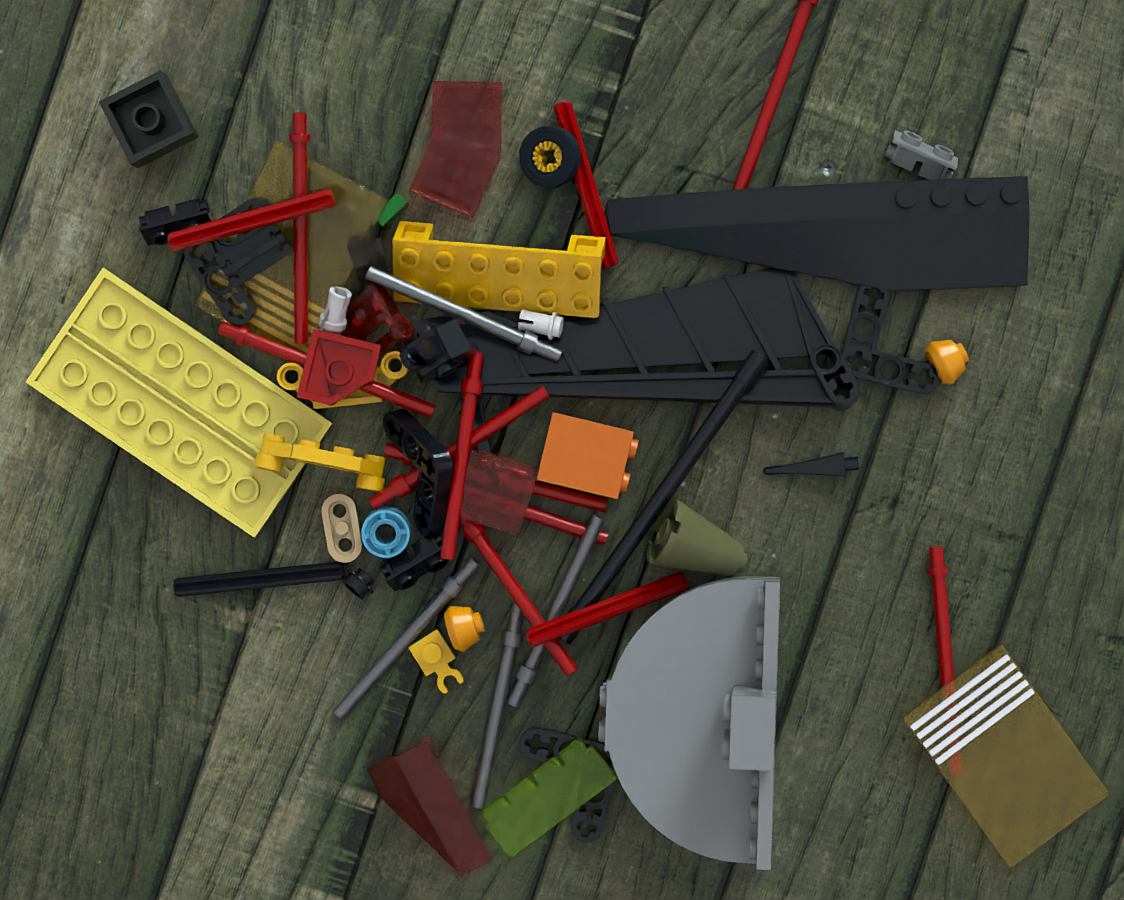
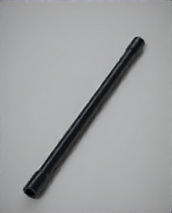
(742, 381)

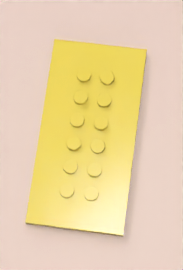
(175, 400)

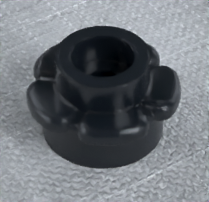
(358, 583)

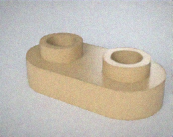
(342, 527)

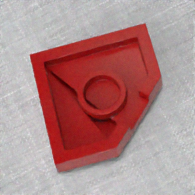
(336, 367)

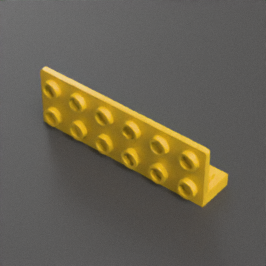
(501, 275)

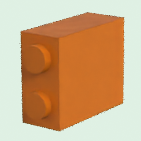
(587, 456)

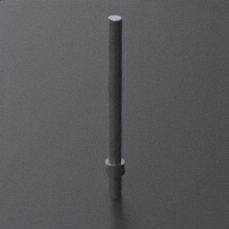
(525, 342)
(451, 588)
(511, 640)
(528, 671)

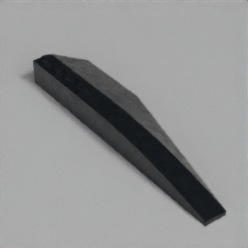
(851, 232)

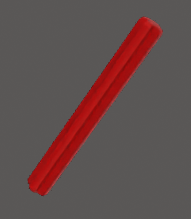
(587, 187)
(251, 220)
(606, 609)

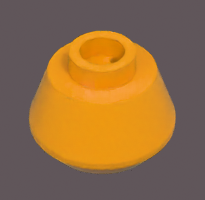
(947, 359)
(463, 626)

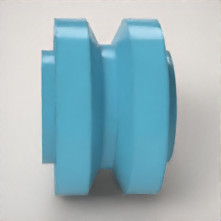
(386, 547)

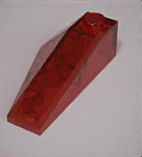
(426, 799)

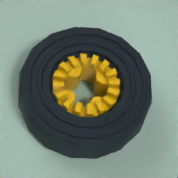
(534, 161)

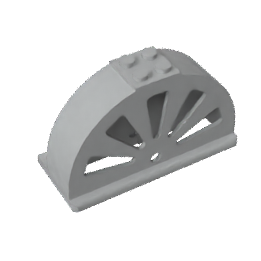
(698, 718)

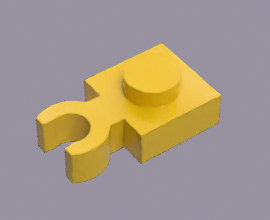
(434, 656)

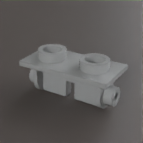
(910, 149)

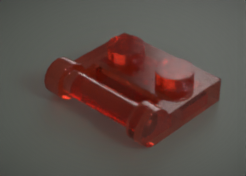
(370, 312)

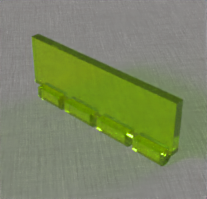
(544, 805)

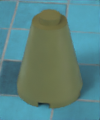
(694, 543)

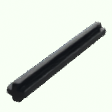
(259, 579)

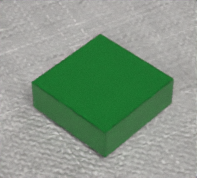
(392, 210)

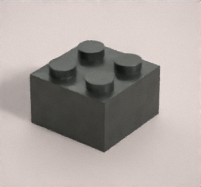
(148, 119)

